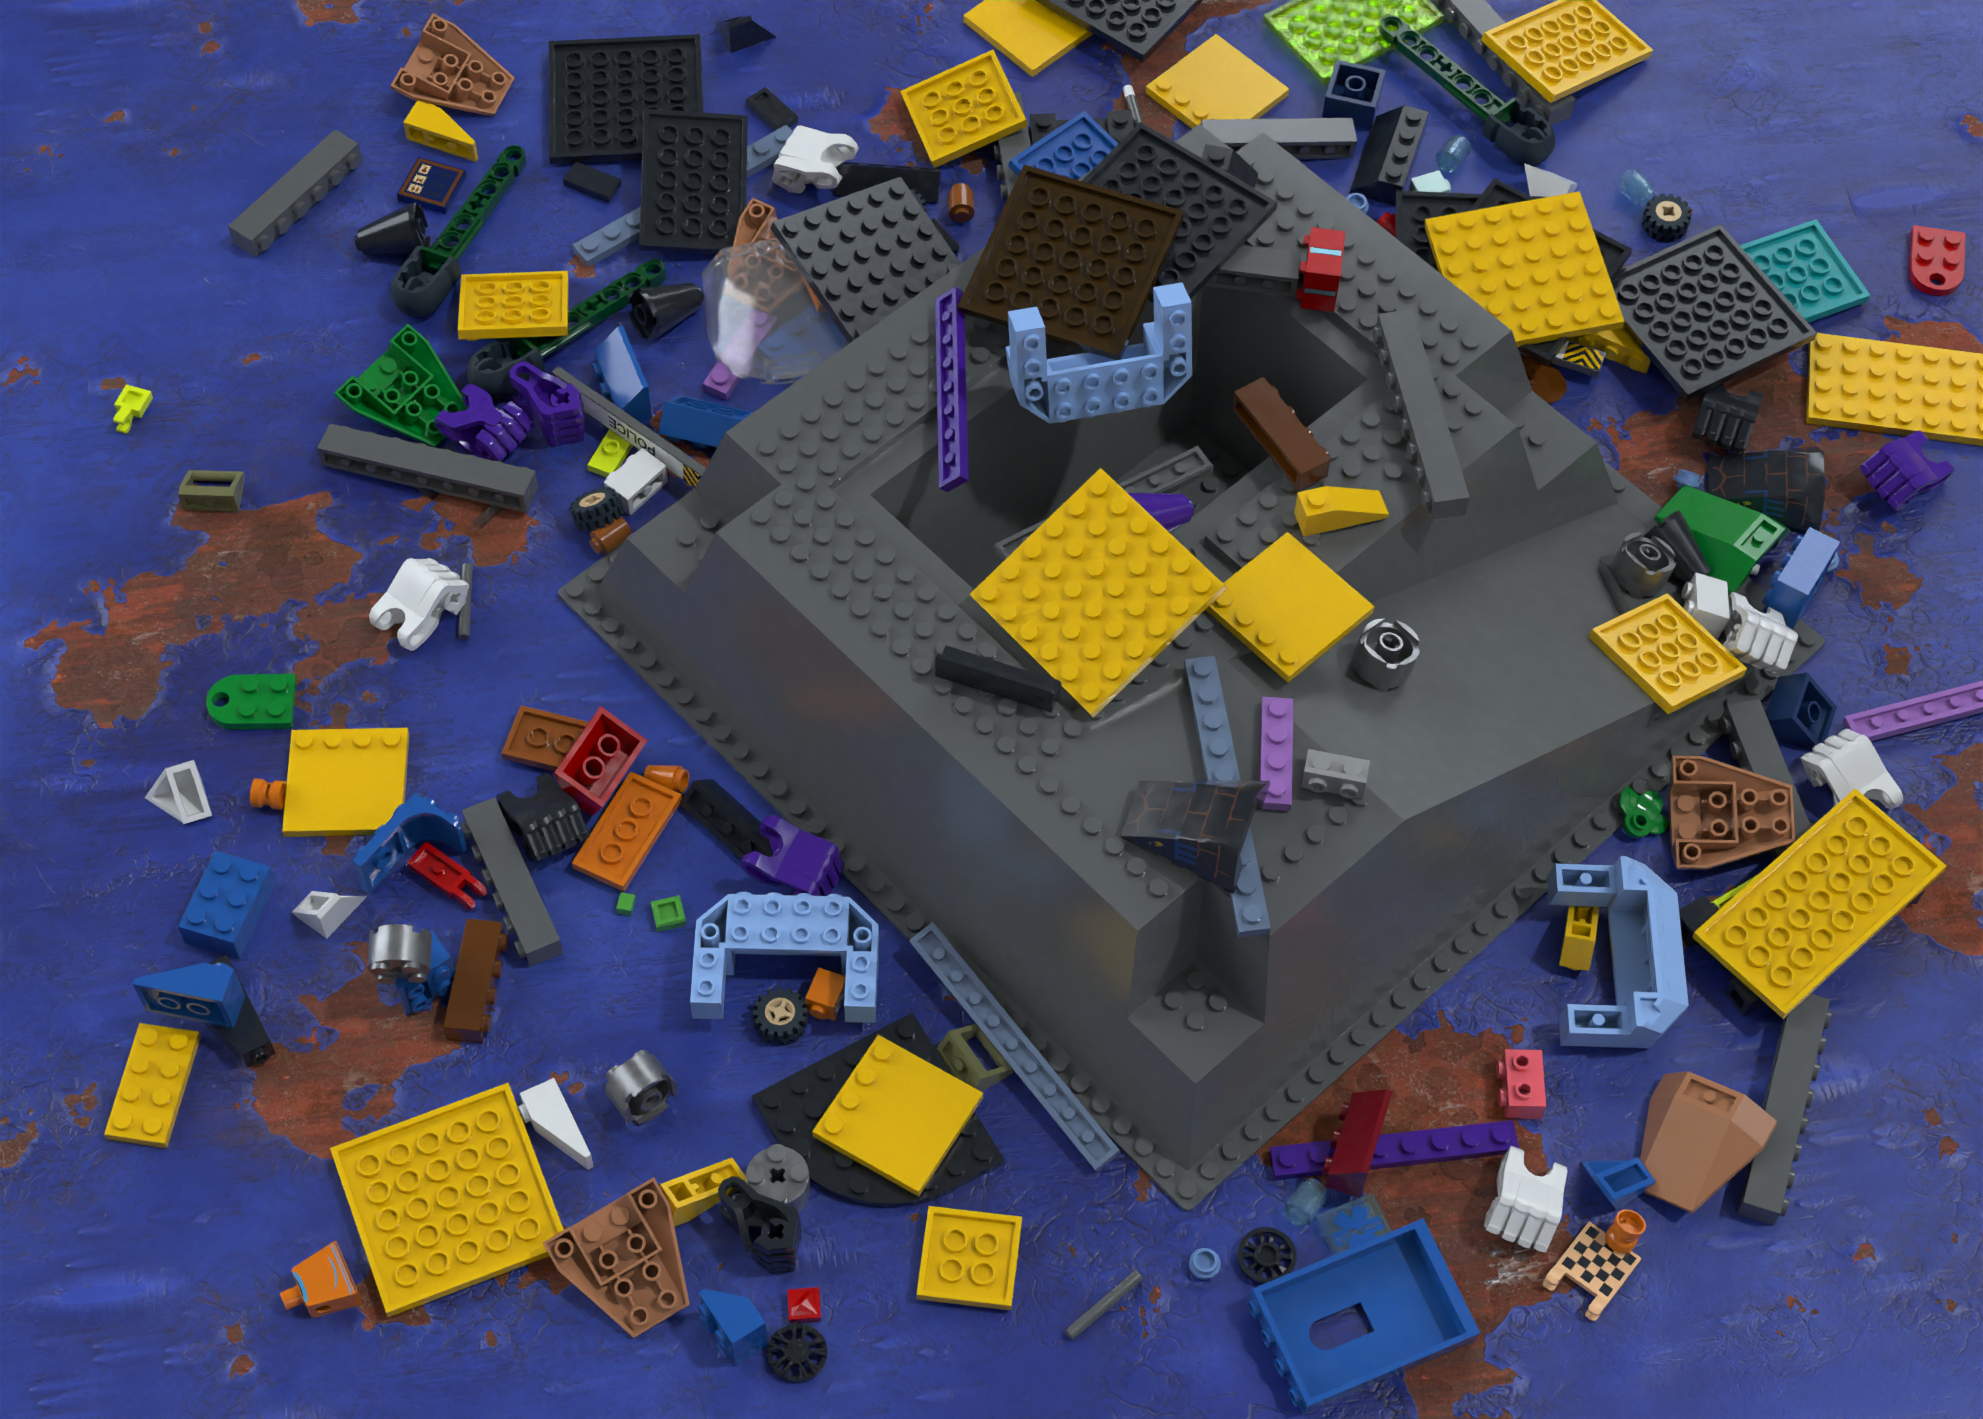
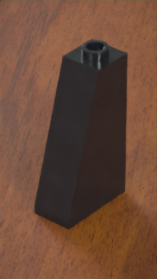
(248, 1037)

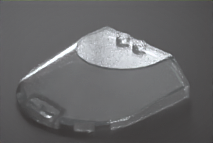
(765, 315)

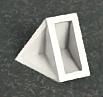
(1547, 183)
(181, 793)
(326, 910)

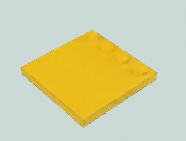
(1025, 31)
(1216, 85)
(964, 108)
(513, 305)
(1289, 607)
(1667, 653)
(344, 780)
(898, 1115)

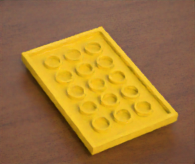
(1566, 46)

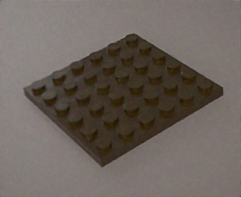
(1076, 257)

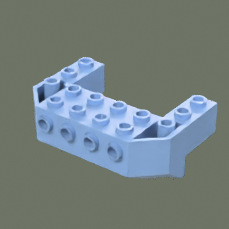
(1095, 384)
(785, 927)
(1643, 951)

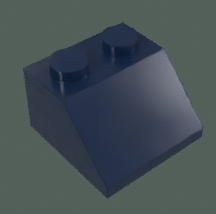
(1800, 711)

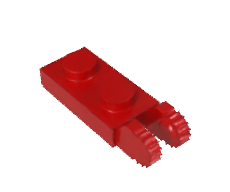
(445, 874)

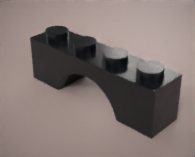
(1691, 918)

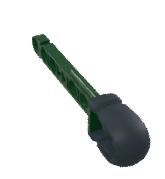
(1526, 142)
(422, 293)
(491, 364)

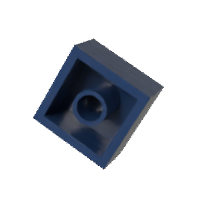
(1354, 93)

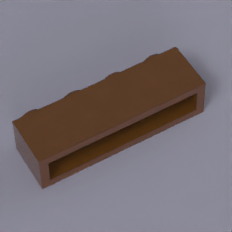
(1281, 433)
(475, 981)

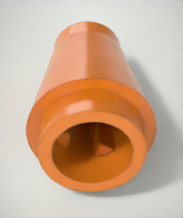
(669, 776)

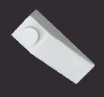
(553, 1120)

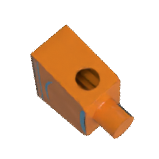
(322, 1284)

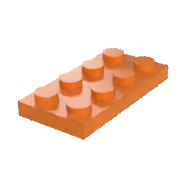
(627, 831)

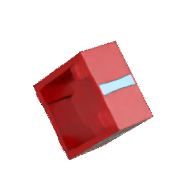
(1321, 269)

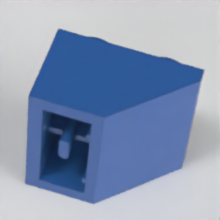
(438, 982)
(735, 1324)

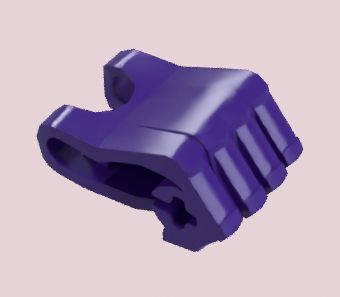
(550, 404)
(482, 427)
(1903, 471)
(797, 861)

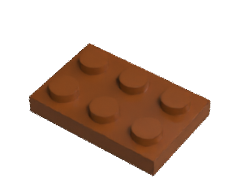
(541, 738)

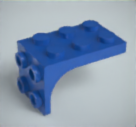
(412, 824)

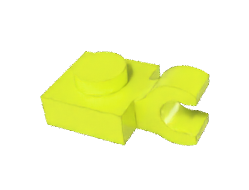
(130, 403)

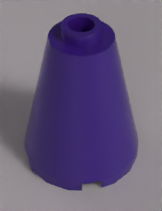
(1168, 509)

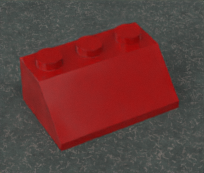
(598, 760)

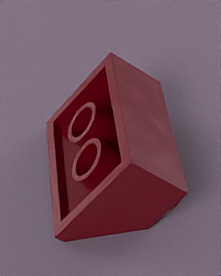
(1356, 1141)

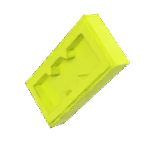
(609, 454)

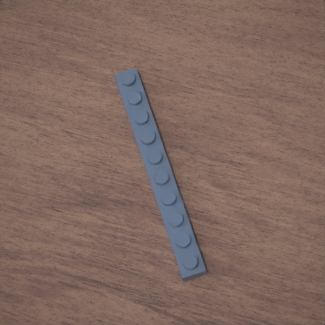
(627, 228)
(1221, 765)
(1015, 1047)

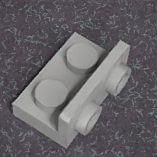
(1335, 774)

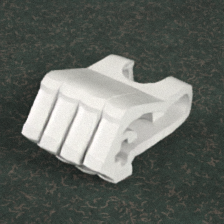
(812, 159)
(417, 600)
(1758, 636)
(1849, 764)
(1526, 1204)

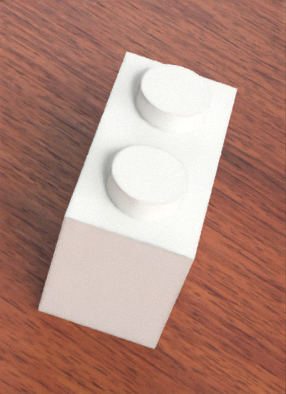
(637, 480)
(1707, 602)

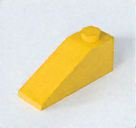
(435, 129)
(1337, 508)
(1579, 937)
(699, 1190)

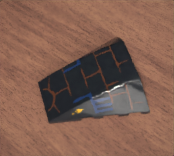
(1776, 483)
(1196, 824)

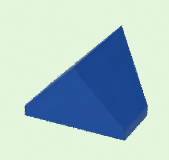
(1620, 1179)

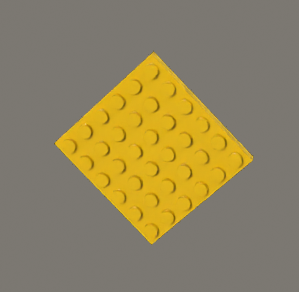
(1529, 266)
(1097, 592)
(447, 1199)

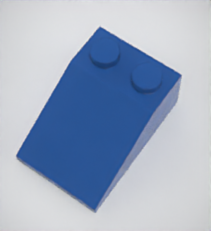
(194, 993)

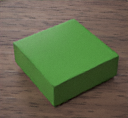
(668, 913)

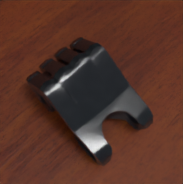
(1727, 418)
(545, 821)
(779, 1224)

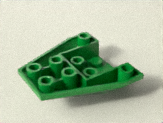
(404, 389)
(1726, 532)

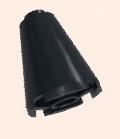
(394, 233)
(662, 307)
(1687, 552)

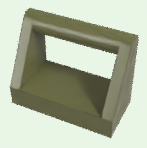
(211, 497)
(964, 1063)

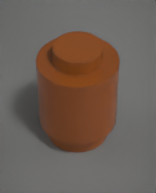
(961, 203)
(610, 537)

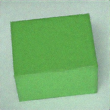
(626, 904)

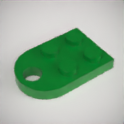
(254, 701)

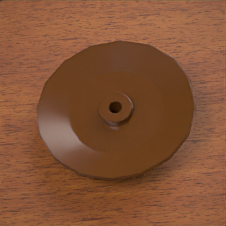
(1544, 380)

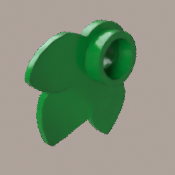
(1644, 810)

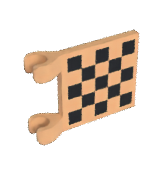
(1594, 1268)

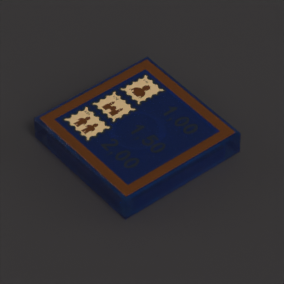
(432, 185)

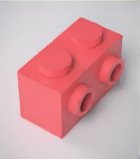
(1522, 1084)

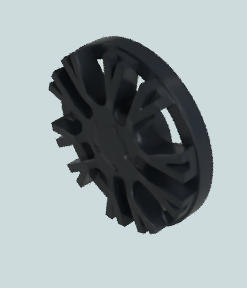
(1266, 1255)
(797, 1352)

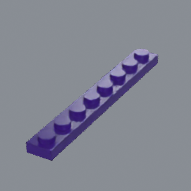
(951, 391)
(1402, 1149)

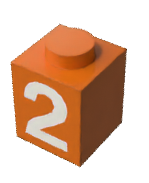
(825, 994)

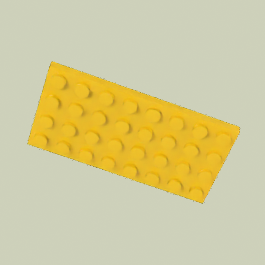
(1895, 388)
(1819, 902)

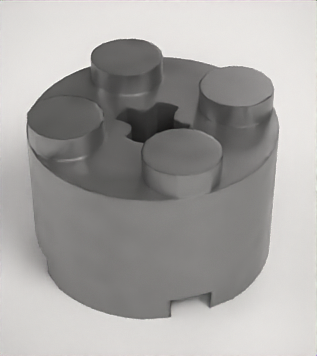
(1643, 565)
(1385, 654)
(399, 953)
(640, 1087)
(776, 1166)

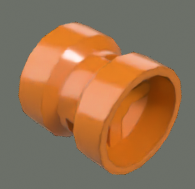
(268, 794)
(1625, 1231)

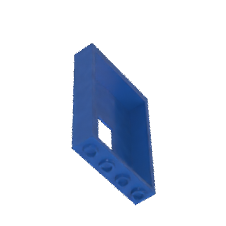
(1404, 1295)

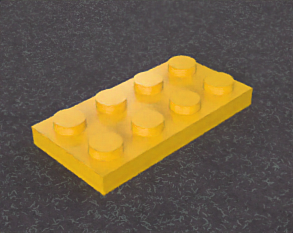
(152, 1085)

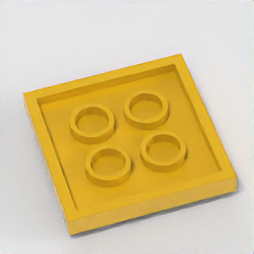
(969, 1258)

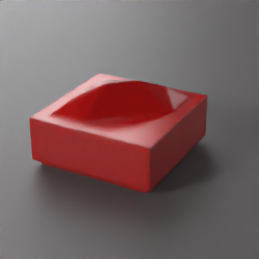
(804, 1305)

